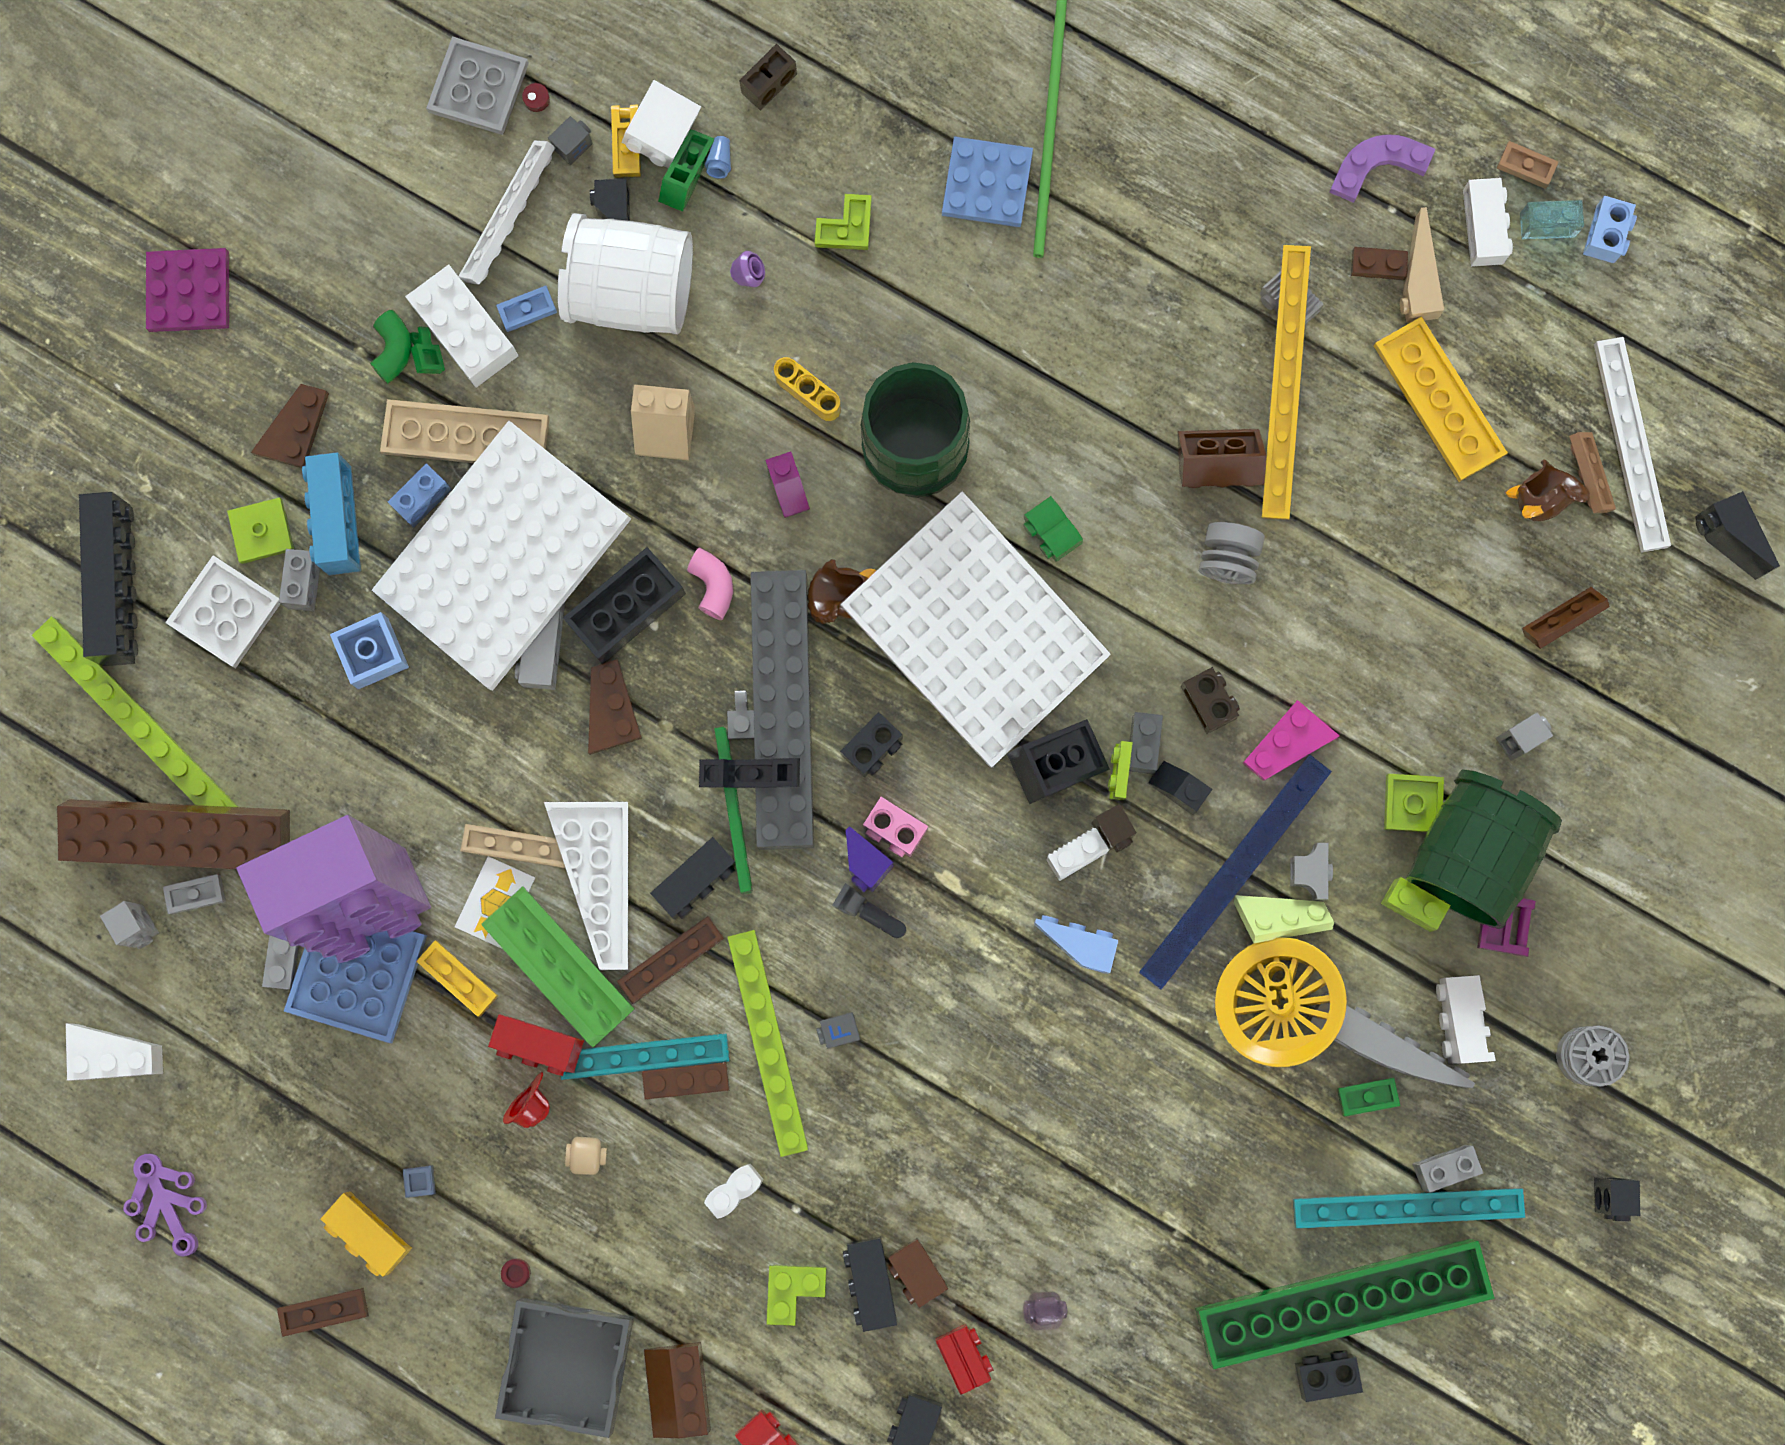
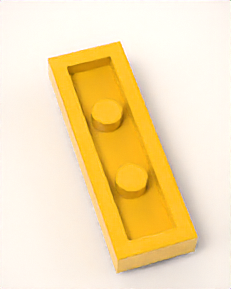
(457, 978)

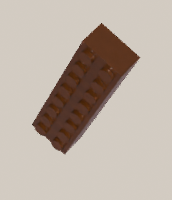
(168, 833)

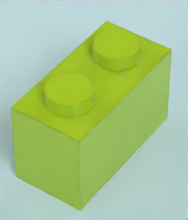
(1415, 904)

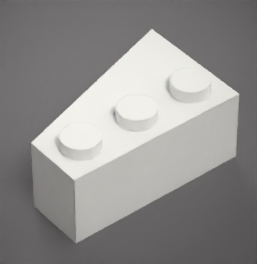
(1463, 1020)

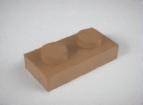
(1527, 164)

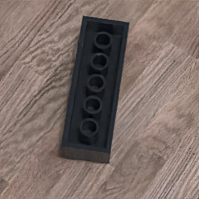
(107, 579)

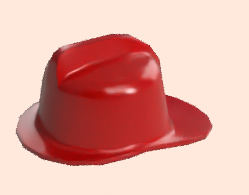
(529, 1106)

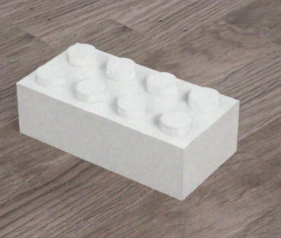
(462, 326)

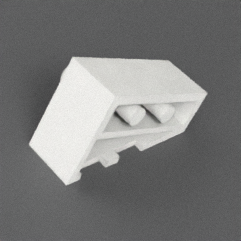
(108, 1055)

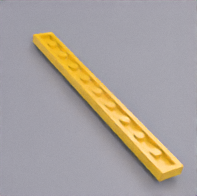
(1286, 382)

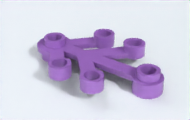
(162, 1201)

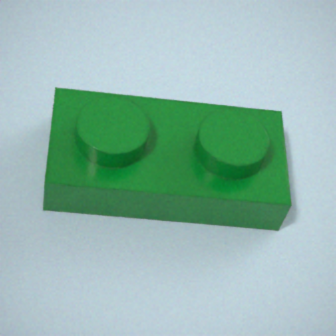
(1368, 1097)

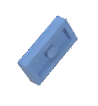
(526, 308)

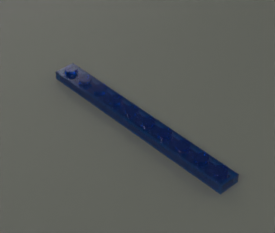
(1234, 872)

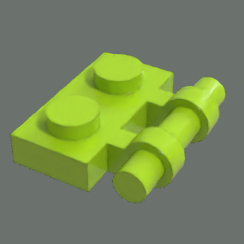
(1121, 763)

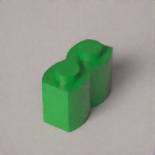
(1052, 529)

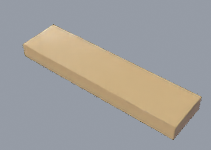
(511, 845)

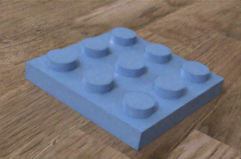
(987, 181)

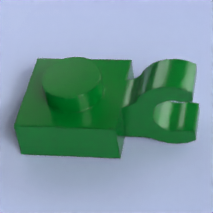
(425, 355)

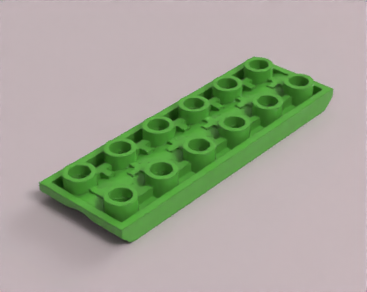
(558, 967)

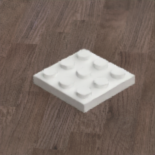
(224, 611)

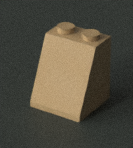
(662, 422)

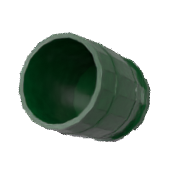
(915, 429)
(1484, 848)

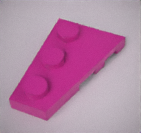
(1289, 741)

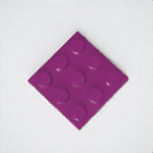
(187, 290)

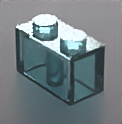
(1552, 219)

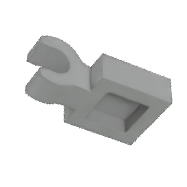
(742, 720)

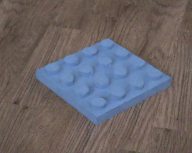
(359, 993)

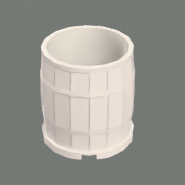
(625, 275)

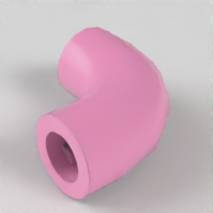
(717, 581)

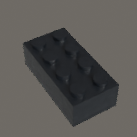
(624, 605)

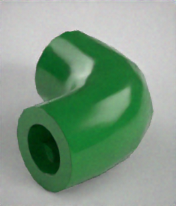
(397, 346)

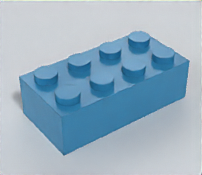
(332, 514)

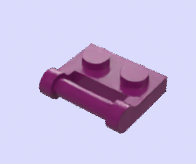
(1498, 939)

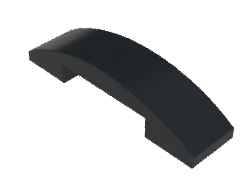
(749, 773)

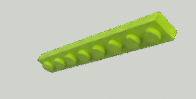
(768, 1043)

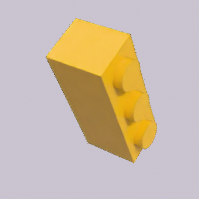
(365, 1234)

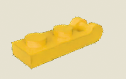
(624, 161)

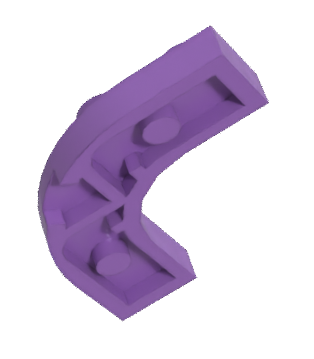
(1375, 152)

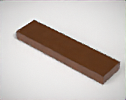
(670, 960)

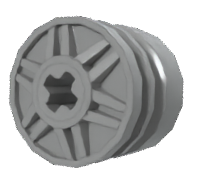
(1231, 553)
(1578, 1063)

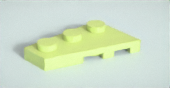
(1281, 918)

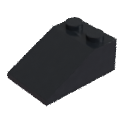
(1738, 535)
(1058, 761)

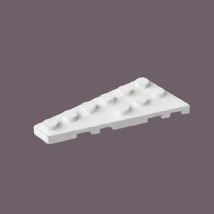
(596, 860)

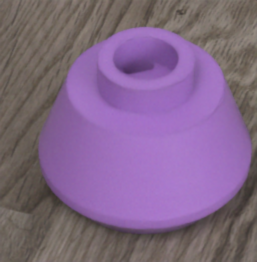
(748, 270)

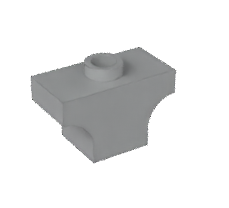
(1313, 871)

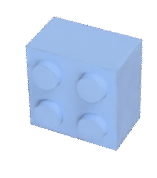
(369, 650)

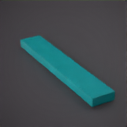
(651, 1056)

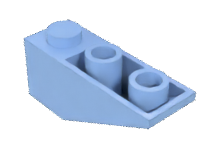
(1085, 948)

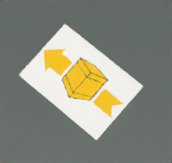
(492, 889)

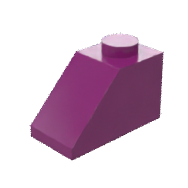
(787, 484)

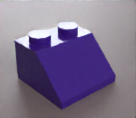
(865, 862)

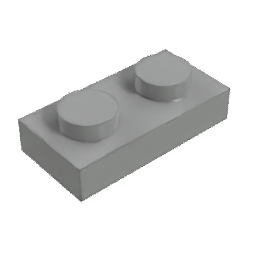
(194, 894)
(280, 964)

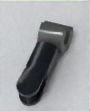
(852, 902)

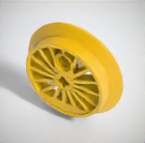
(1287, 1050)

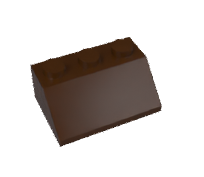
(1221, 458)
(677, 1391)

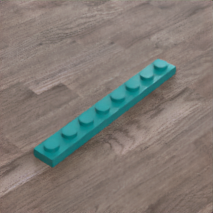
(1408, 1208)

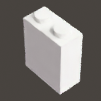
(660, 124)

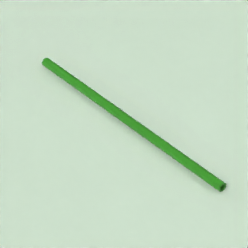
(1049, 133)

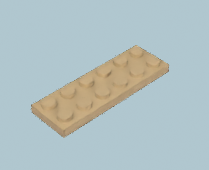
(451, 431)

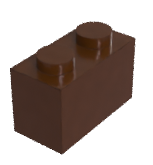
(917, 1272)

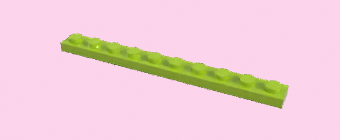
(130, 716)

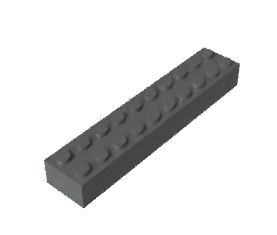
(782, 704)

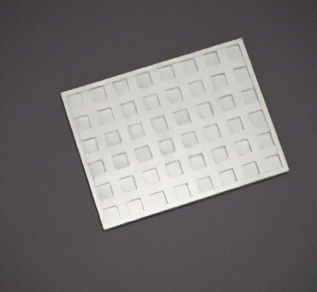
(501, 555)
(975, 629)

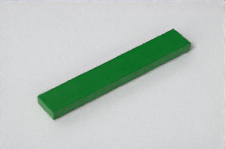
(734, 818)

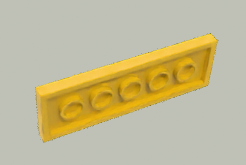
(1440, 399)

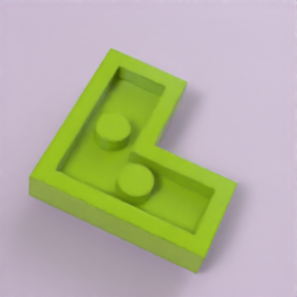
(849, 232)
(786, 1284)

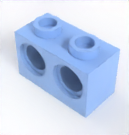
(1606, 228)

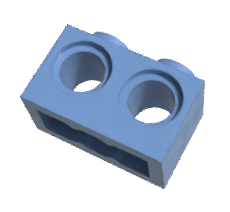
(419, 495)

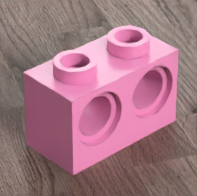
(899, 821)

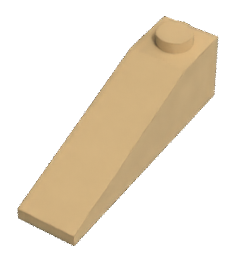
(1422, 287)

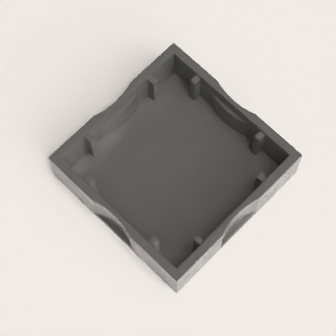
(564, 1367)

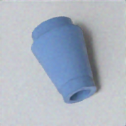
(718, 161)

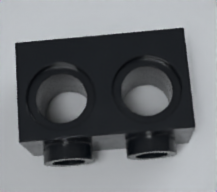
(866, 740)
(1617, 1198)
(1328, 1385)

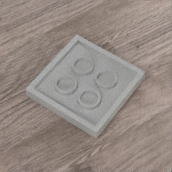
(477, 85)

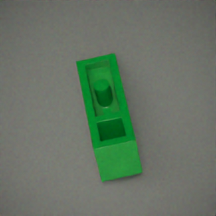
(685, 170)

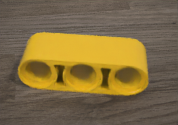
(803, 377)

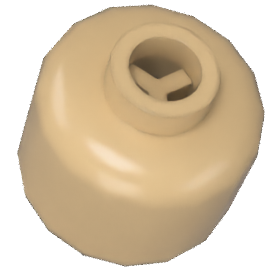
(585, 1155)

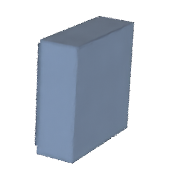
(419, 1181)

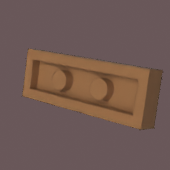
(1592, 472)

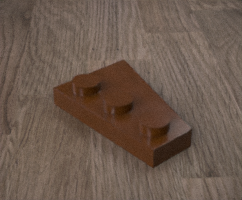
(294, 429)
(611, 710)

